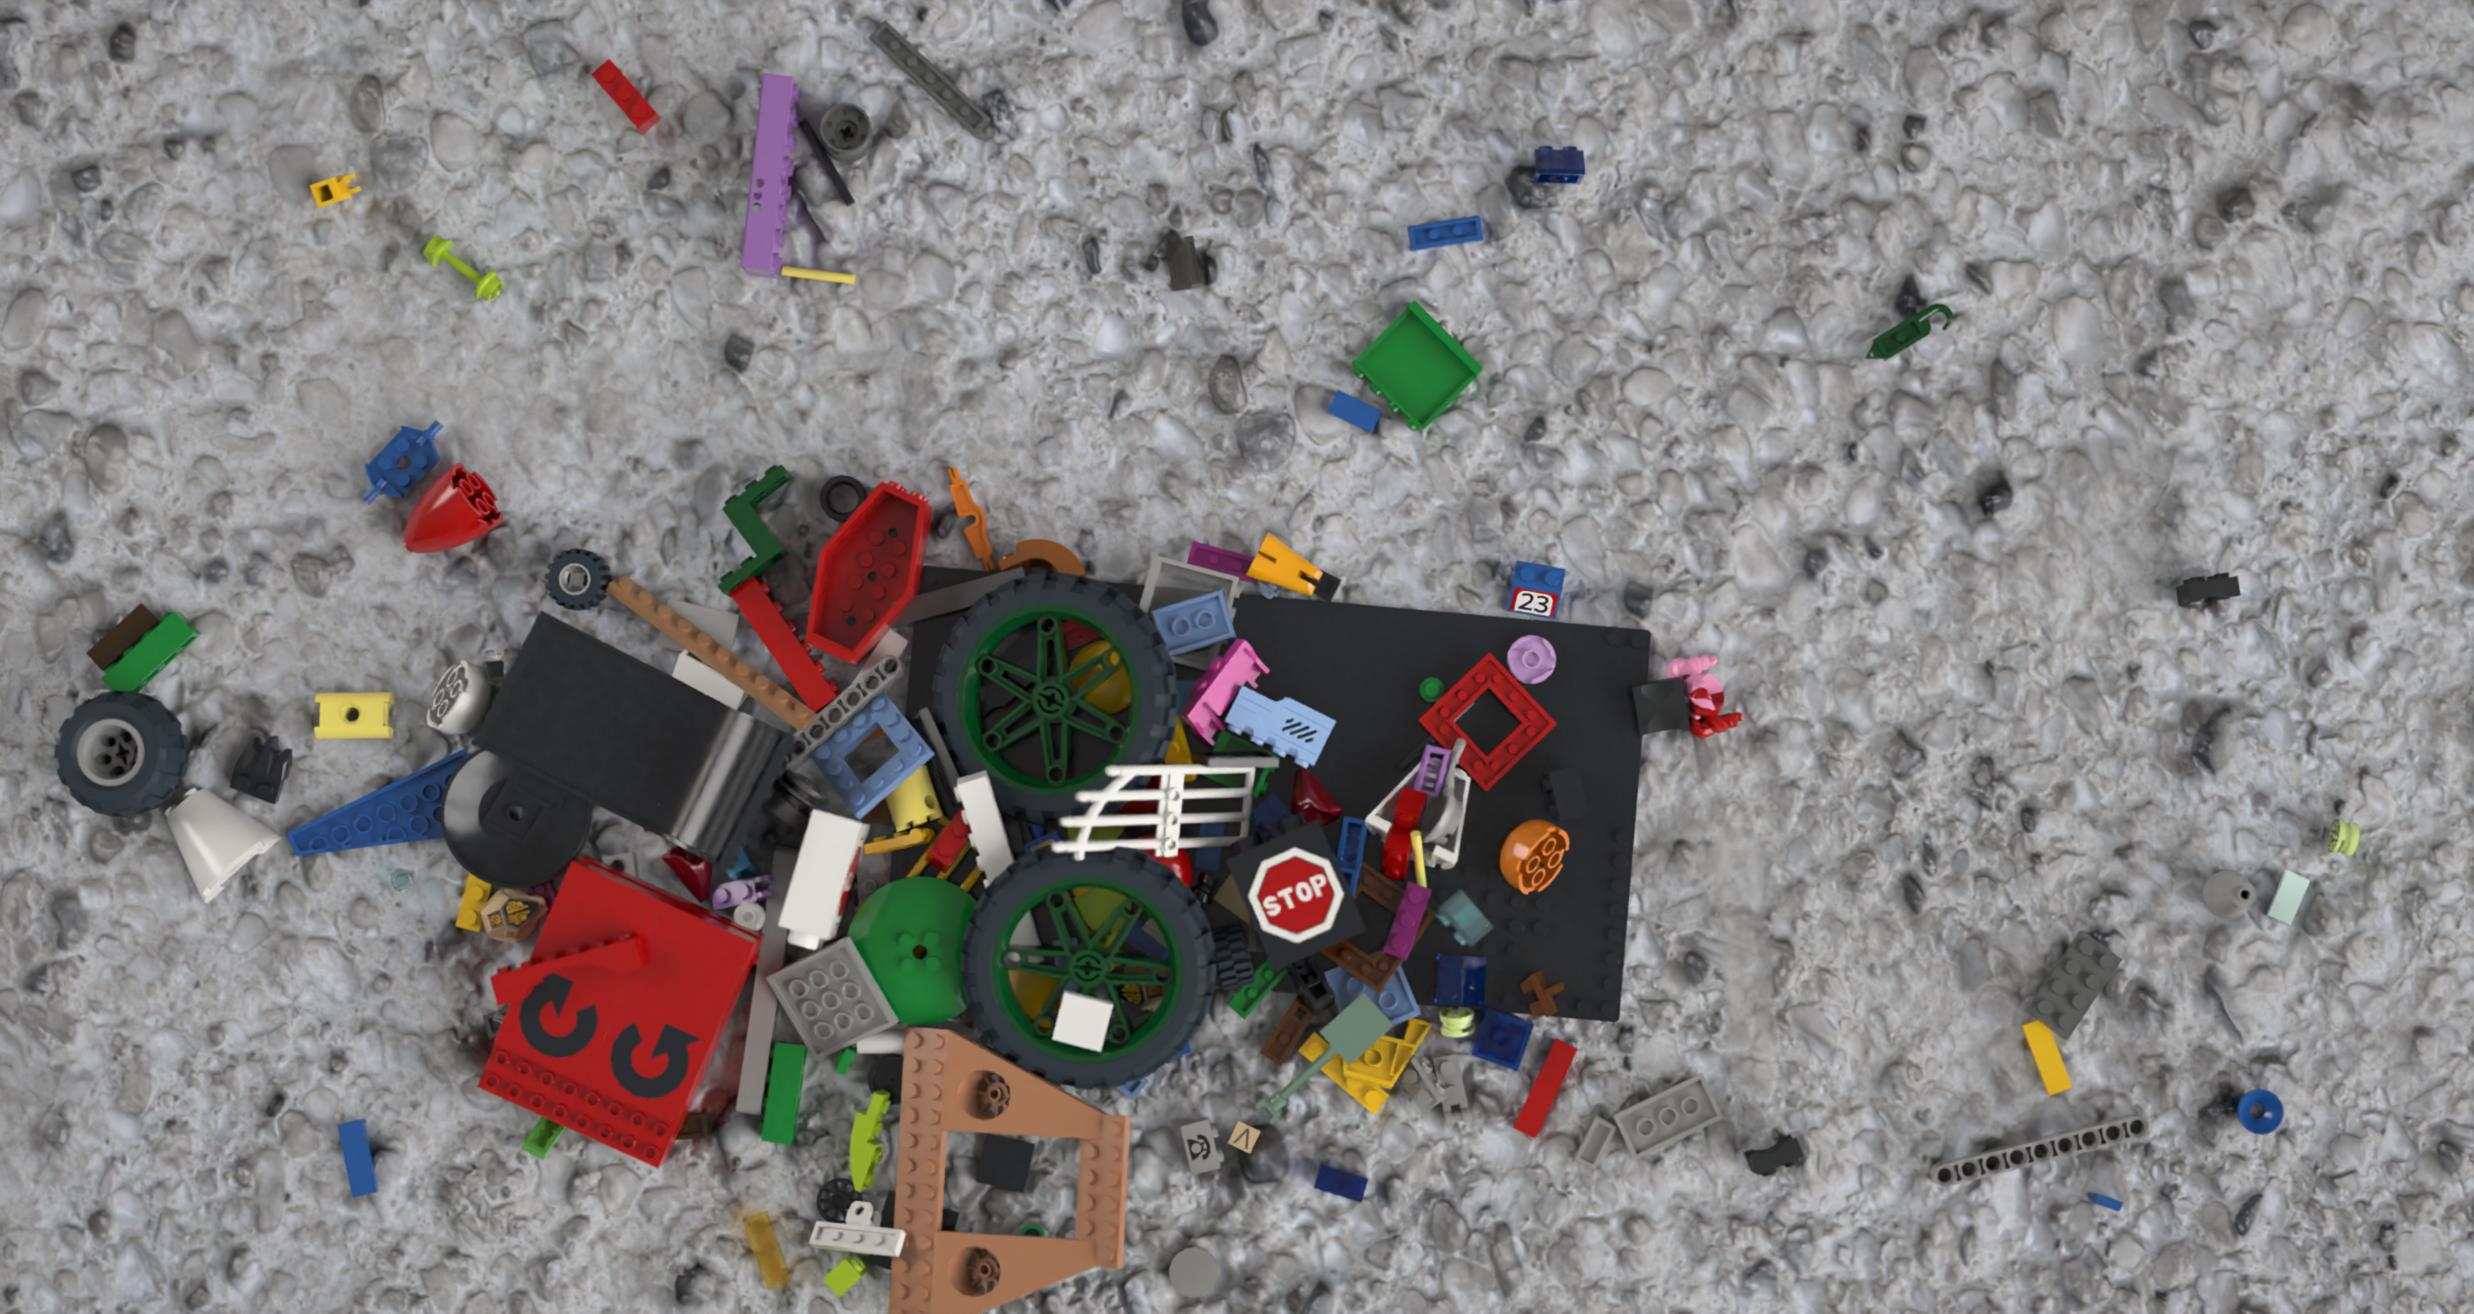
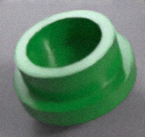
(1431, 689)

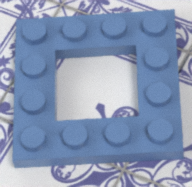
(911, 756)

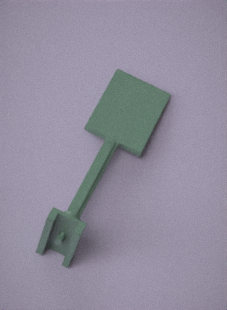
(1348, 1035)

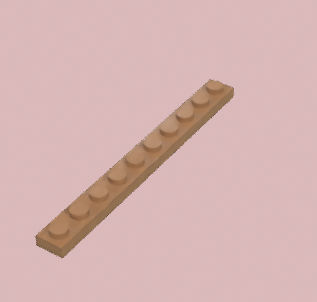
(711, 652)

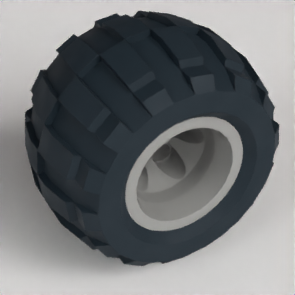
(150, 769)

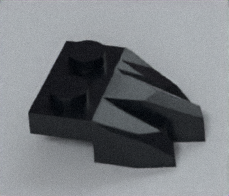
(262, 769)

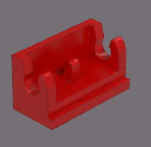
(1077, 635)

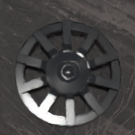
(838, 1201)

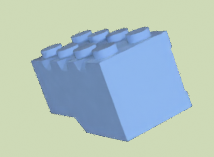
(1281, 724)

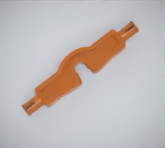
(977, 531)

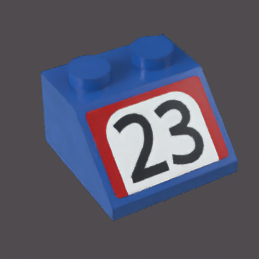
(1536, 589)

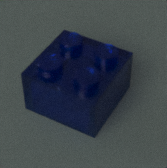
(1501, 1037)

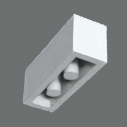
(707, 680)

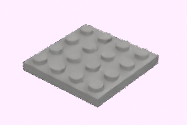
(832, 998)

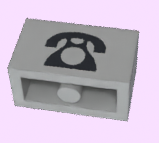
(1201, 1146)

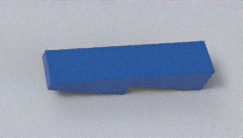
(1352, 848)

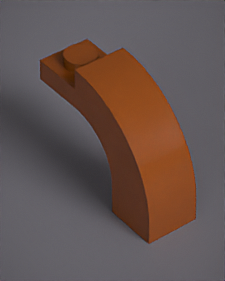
(1042, 554)

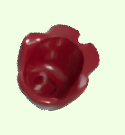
(1313, 799)
(690, 870)

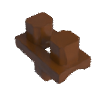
(1546, 1003)

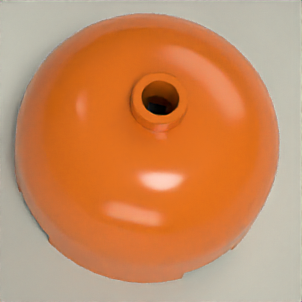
(1527, 847)

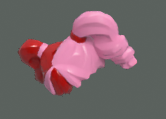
(1704, 696)

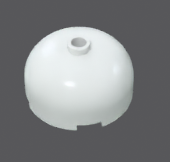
(466, 703)

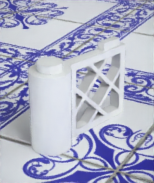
(884, 1042)

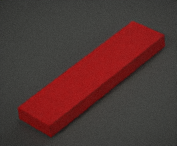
(1545, 1088)

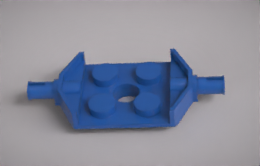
(384, 468)

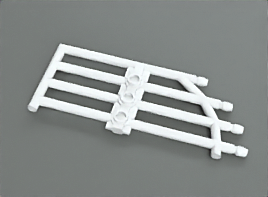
(1169, 810)

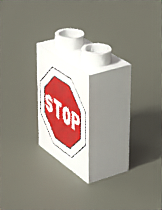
(823, 878)

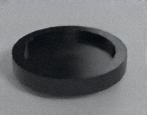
(881, 1077)

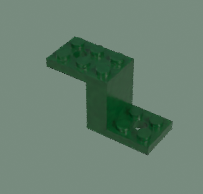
(754, 529)

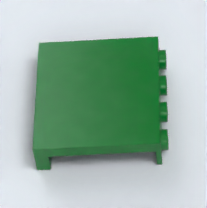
(1416, 367)

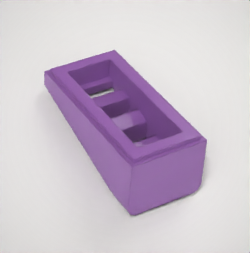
(1435, 791)

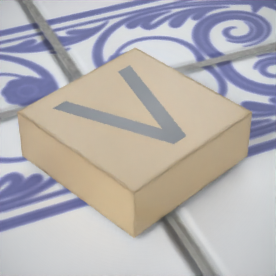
(1244, 1137)

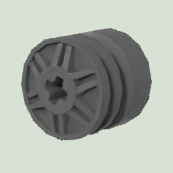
(838, 122)

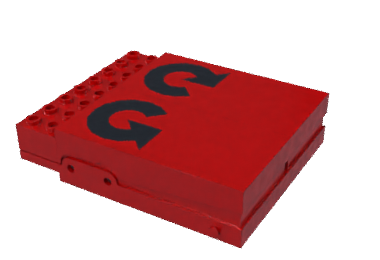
(628, 1047)

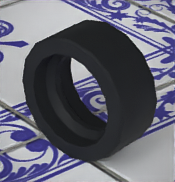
(827, 489)

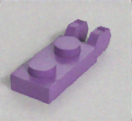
(736, 892)

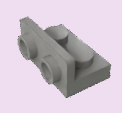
(1422, 1084)

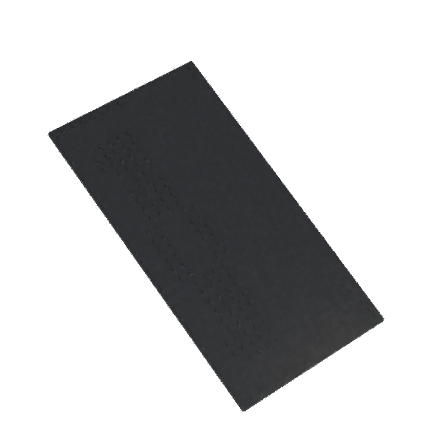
(1367, 675)

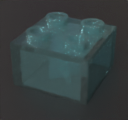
(1464, 918)

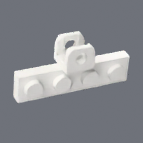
(859, 1234)

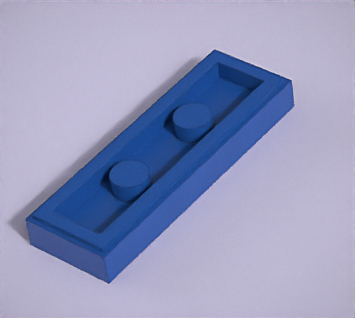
(1445, 233)
(358, 1158)

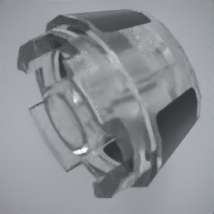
(498, 665)

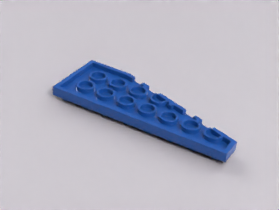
(392, 815)

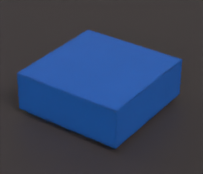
(2106, 1202)

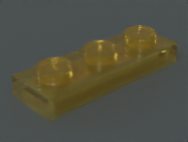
(767, 1250)

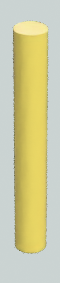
(818, 275)
(1418, 858)

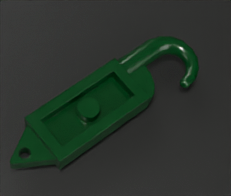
(1907, 333)

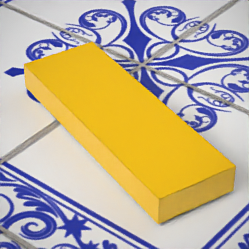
(2046, 1057)

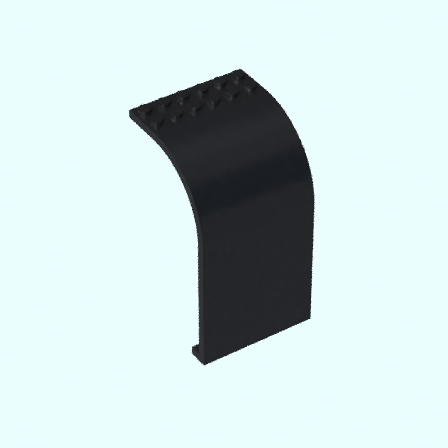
(634, 741)

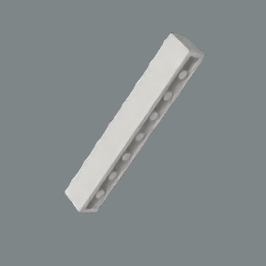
(993, 846)

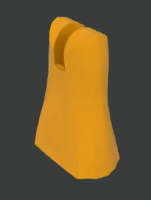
(1283, 566)

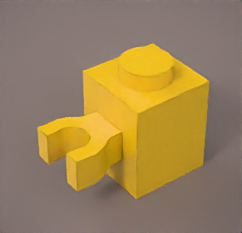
(333, 190)

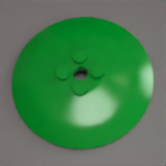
(908, 915)

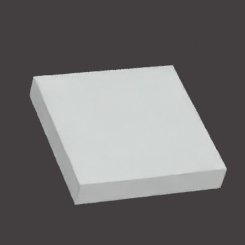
(1082, 1020)

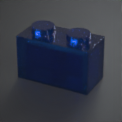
(1340, 1182)

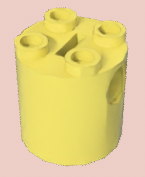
(914, 801)

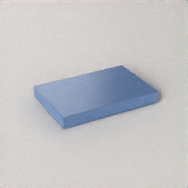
(1194, 623)

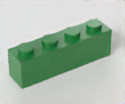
(152, 654)
(784, 1092)

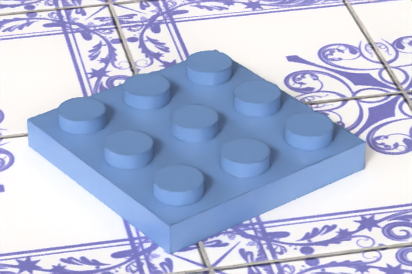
(1394, 1001)

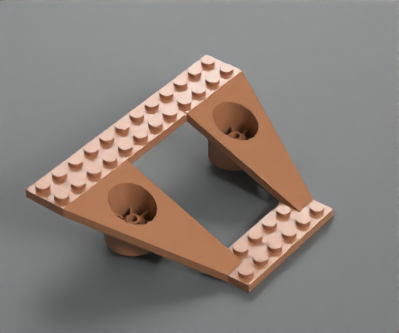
(946, 1092)

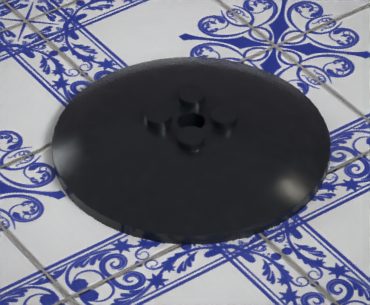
(505, 849)

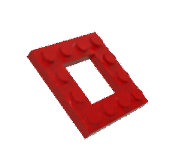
(1534, 721)

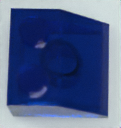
(1558, 166)
(1460, 980)

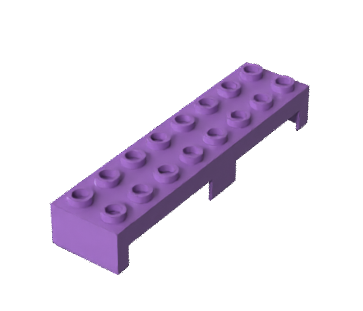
(772, 168)

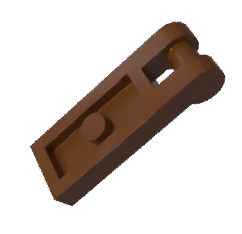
(1287, 1032)

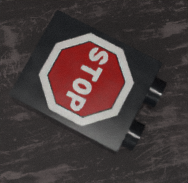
(1295, 891)

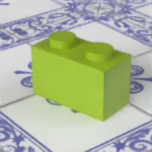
(845, 1274)

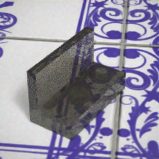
(1183, 264)

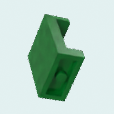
(1229, 742)

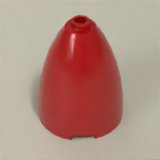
(446, 517)

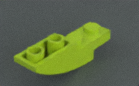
(864, 1148)

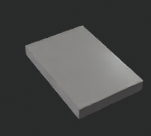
(716, 623)

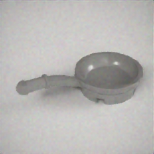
(1446, 811)

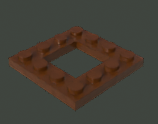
(1377, 971)

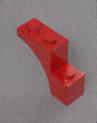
(1398, 845)

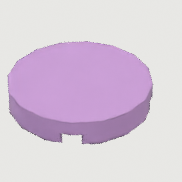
(1531, 659)

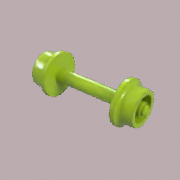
(438, 250)

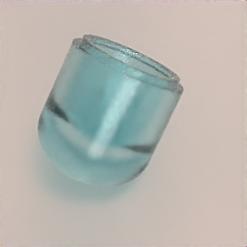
(400, 880)

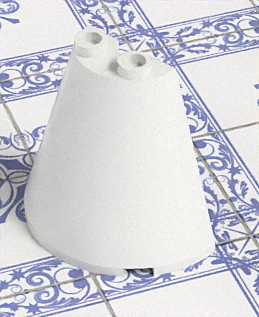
(1382, 817)
(215, 839)

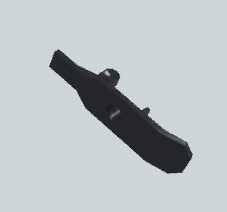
(998, 696)

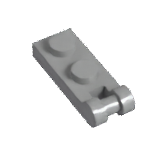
(1448, 1071)

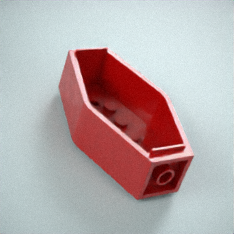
(855, 552)

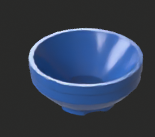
(2272, 1111)

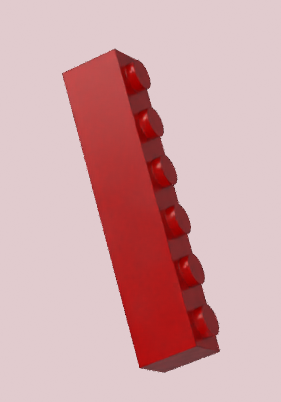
(784, 645)

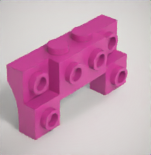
(1219, 686)

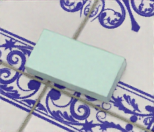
(2287, 897)

